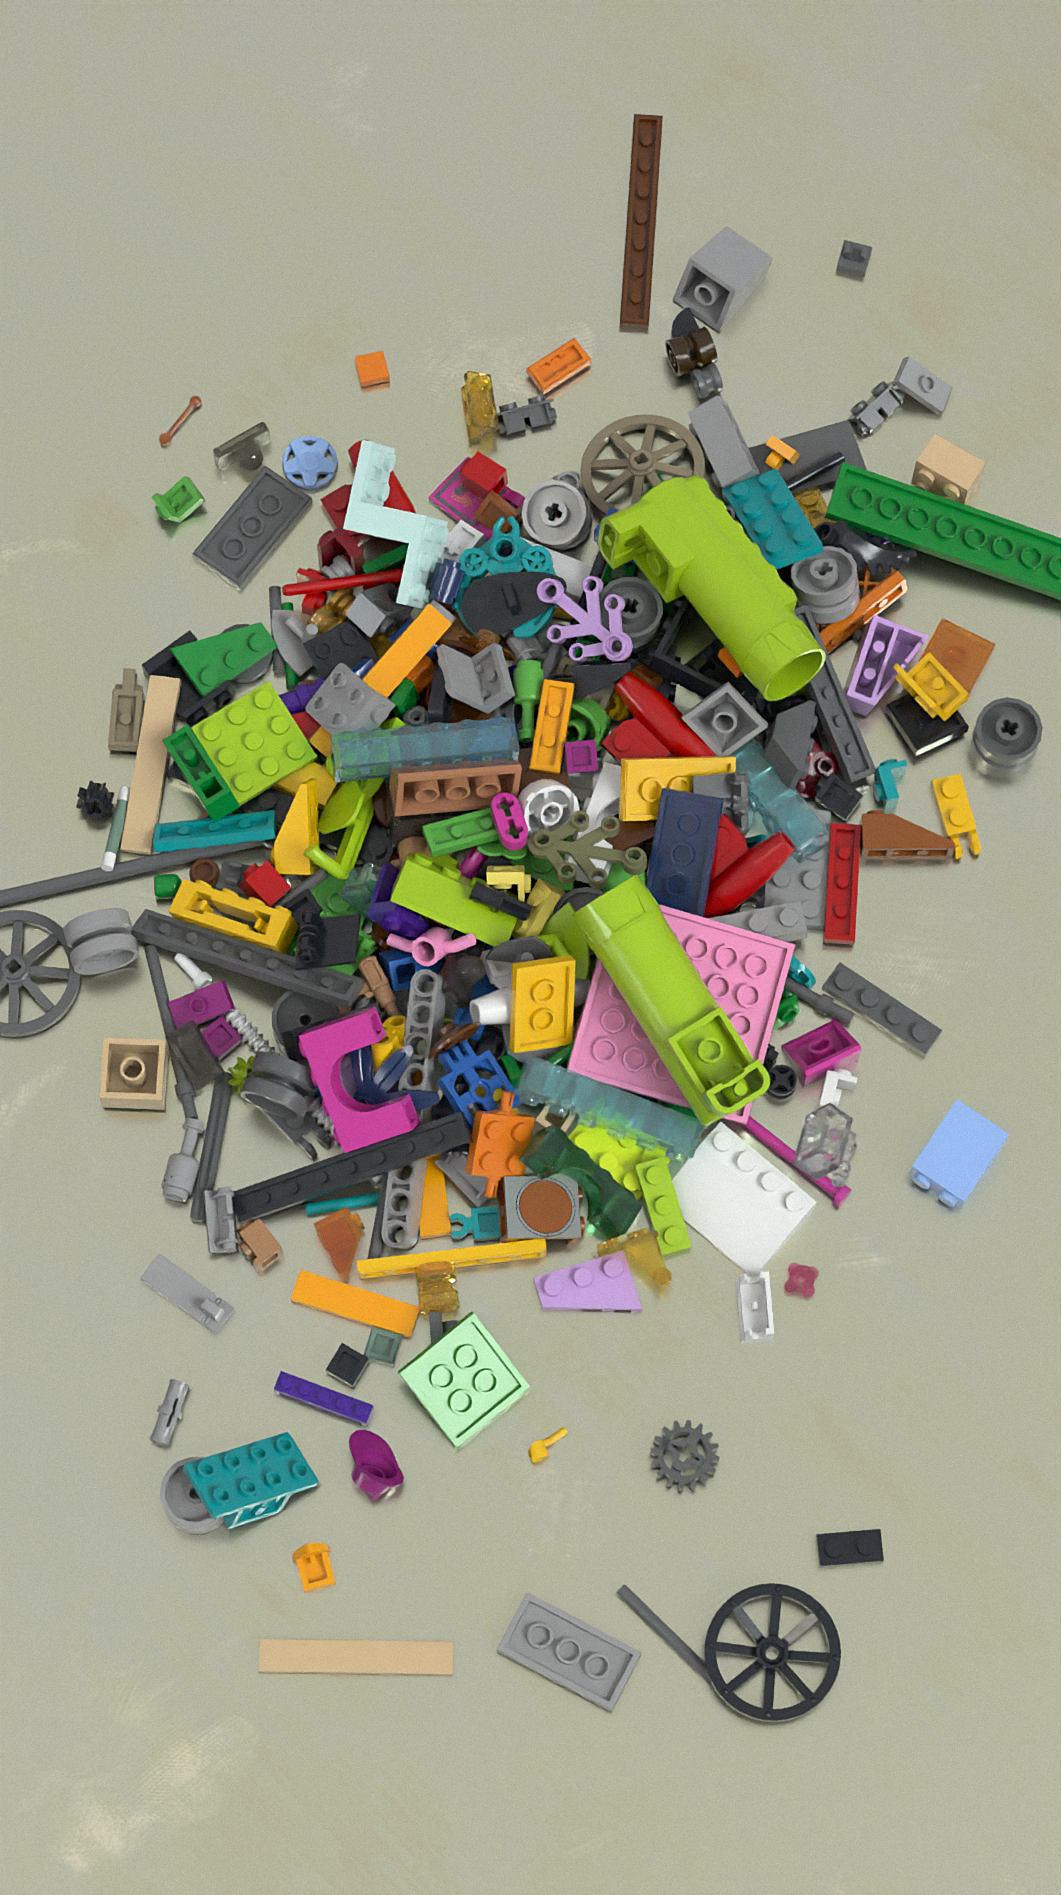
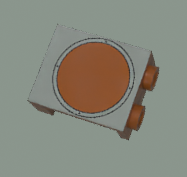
(539, 1208)

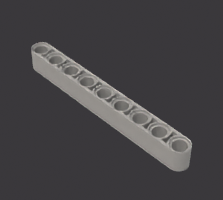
(414, 1033)

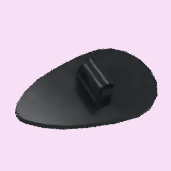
(505, 601)

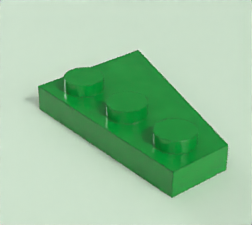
(223, 656)

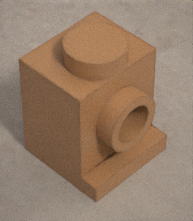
(258, 1243)

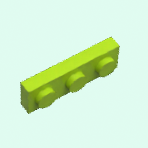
(662, 1205)

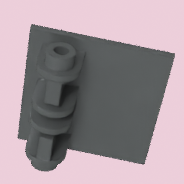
(733, 789)

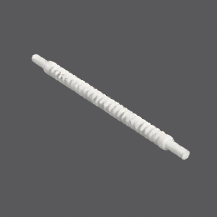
(203, 979)

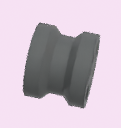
(706, 380)

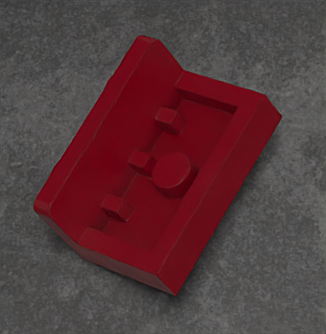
(340, 543)

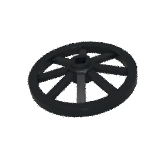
(726, 1691)

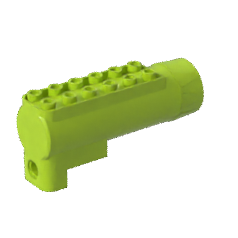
(697, 550)
(671, 1001)

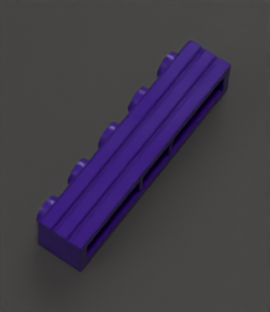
(323, 1398)

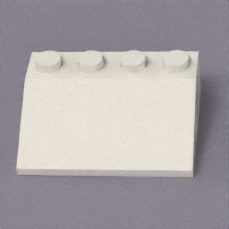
(739, 1200)

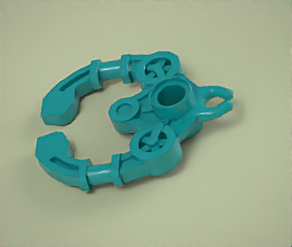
(486, 559)

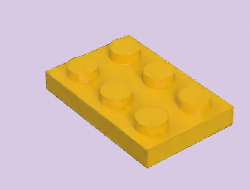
(542, 1003)

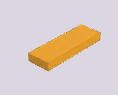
(551, 726)

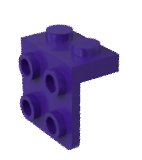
(391, 915)

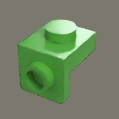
(178, 500)

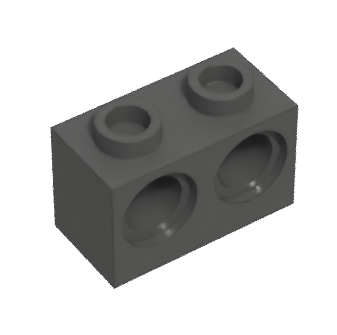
(377, 610)

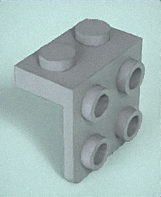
(477, 680)
(348, 703)

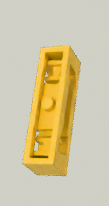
(274, 925)

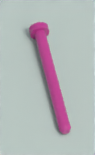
(839, 1194)

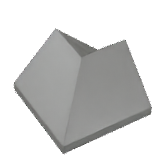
(724, 720)

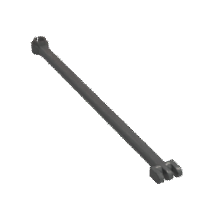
(121, 870)

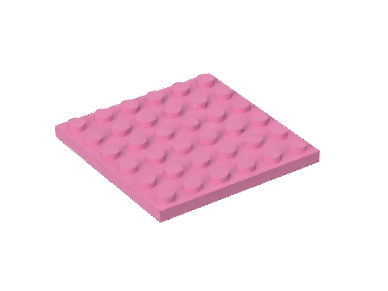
(741, 973)

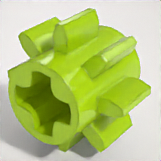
(239, 1072)

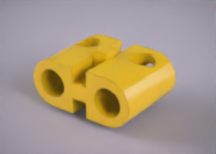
(392, 1042)

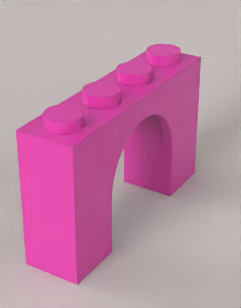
(353, 1121)

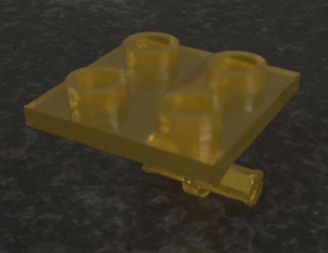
(644, 1249)

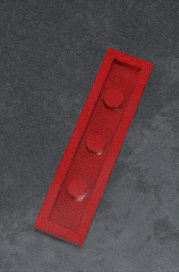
(842, 883)

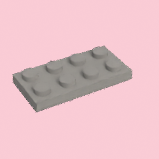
(803, 882)
(569, 1651)

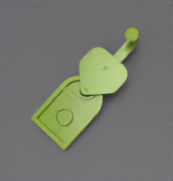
(351, 809)

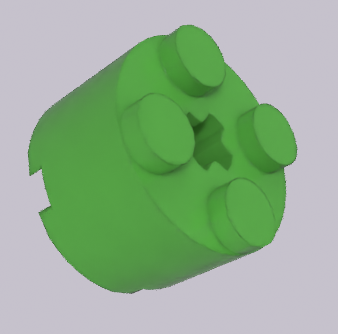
(590, 721)

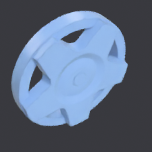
(309, 462)

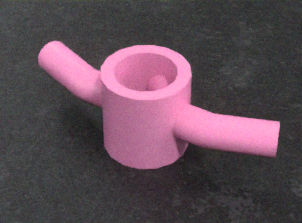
(440, 941)

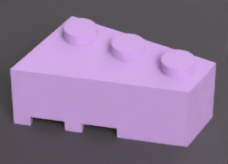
(872, 669)

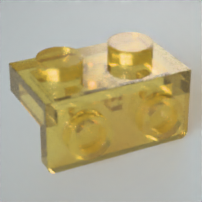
(479, 406)

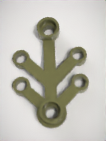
(583, 849)

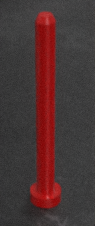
(342, 582)

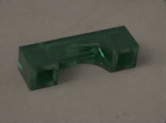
(609, 1204)

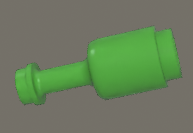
(527, 686)

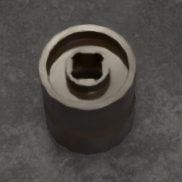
(701, 349)

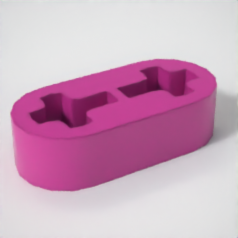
(515, 819)

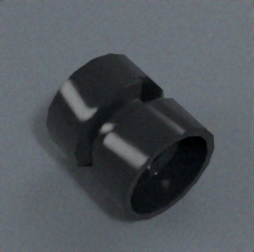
(492, 1040)

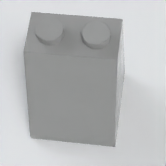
(721, 277)

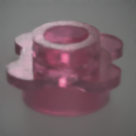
(797, 1271)

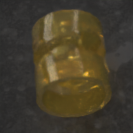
(436, 1286)

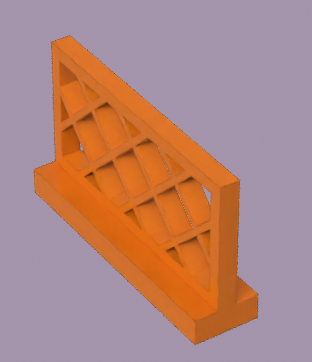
(870, 604)

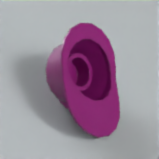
(374, 1464)

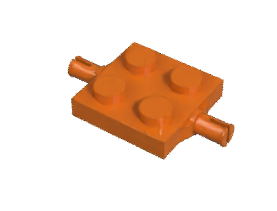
(498, 1143)

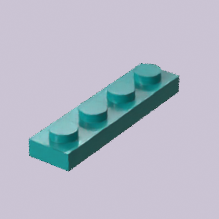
(204, 833)

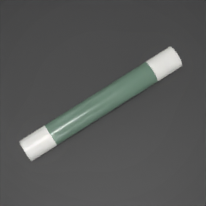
(116, 829)

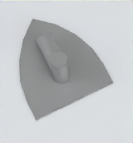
(290, 633)

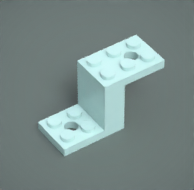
(369, 517)

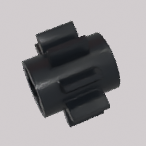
(95, 800)

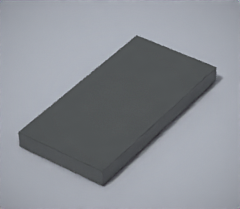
(813, 448)
(252, 527)

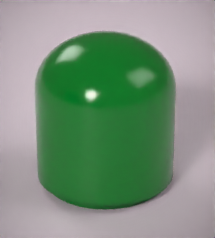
(166, 885)

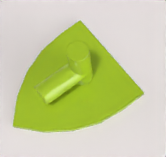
(566, 938)

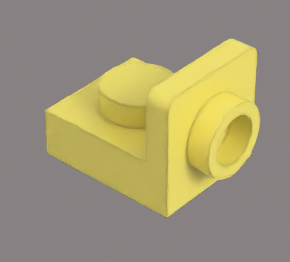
(504, 876)

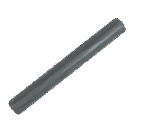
(211, 1145)

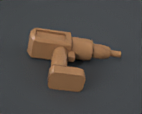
(375, 986)

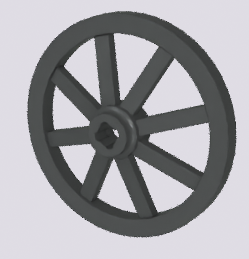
(23, 975)

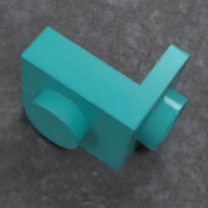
(885, 787)

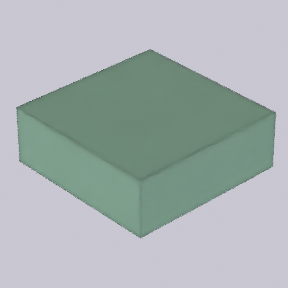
(383, 1346)

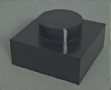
(347, 1365)

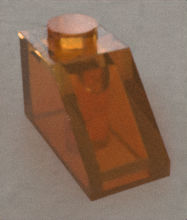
(342, 1240)

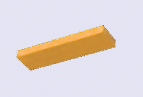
(355, 1303)

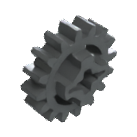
(696, 1462)

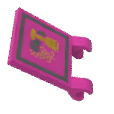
(463, 504)

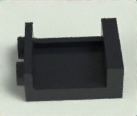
(191, 705)

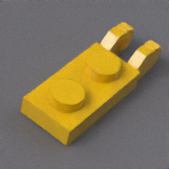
(955, 812)

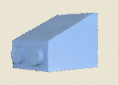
(958, 1154)

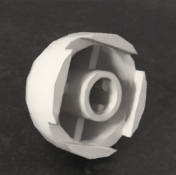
(547, 805)

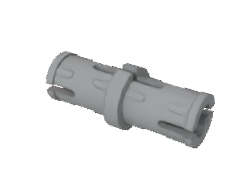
(169, 1412)

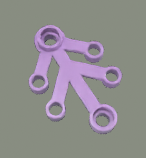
(589, 622)

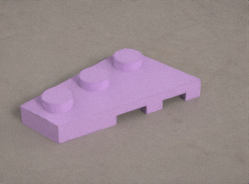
(594, 1284)

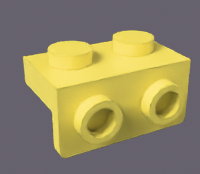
(543, 901)

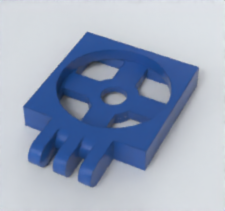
(463, 1061)

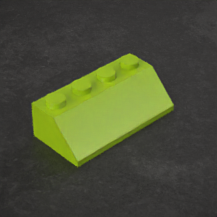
(444, 897)

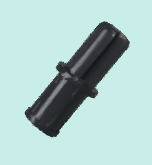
(499, 901)

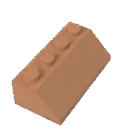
(452, 786)

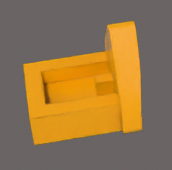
(314, 1566)

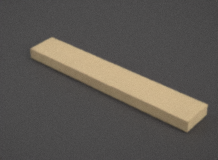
(150, 765)
(356, 1657)

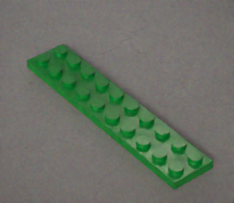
(947, 529)

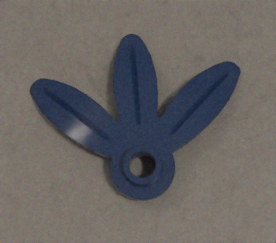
(376, 1089)

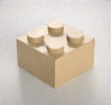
(948, 471)
(133, 1073)

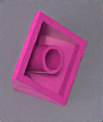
(821, 1050)

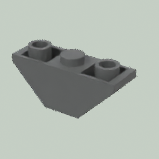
(790, 742)

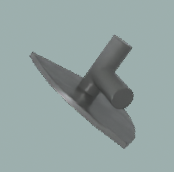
(520, 950)

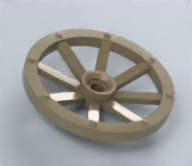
(651, 466)

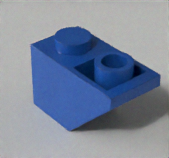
(401, 966)

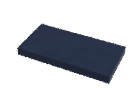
(684, 850)

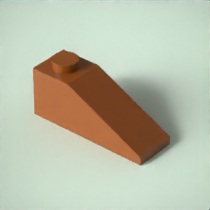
(895, 837)

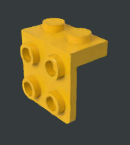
(935, 687)

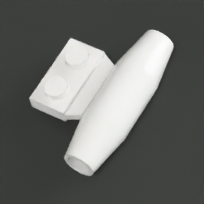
(496, 1006)

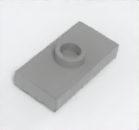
(922, 385)

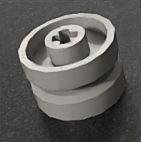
(541, 507)
(827, 585)
(100, 941)
(180, 1508)

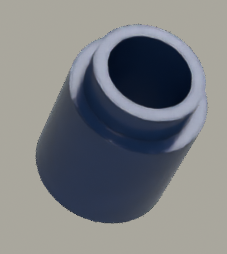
(446, 581)

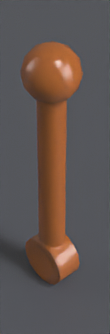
(165, 438)

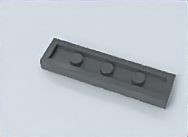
(881, 1009)

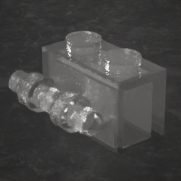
(826, 1144)

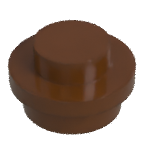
(205, 870)

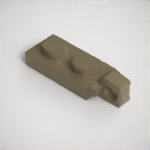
(126, 713)

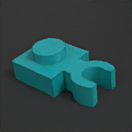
(482, 1223)

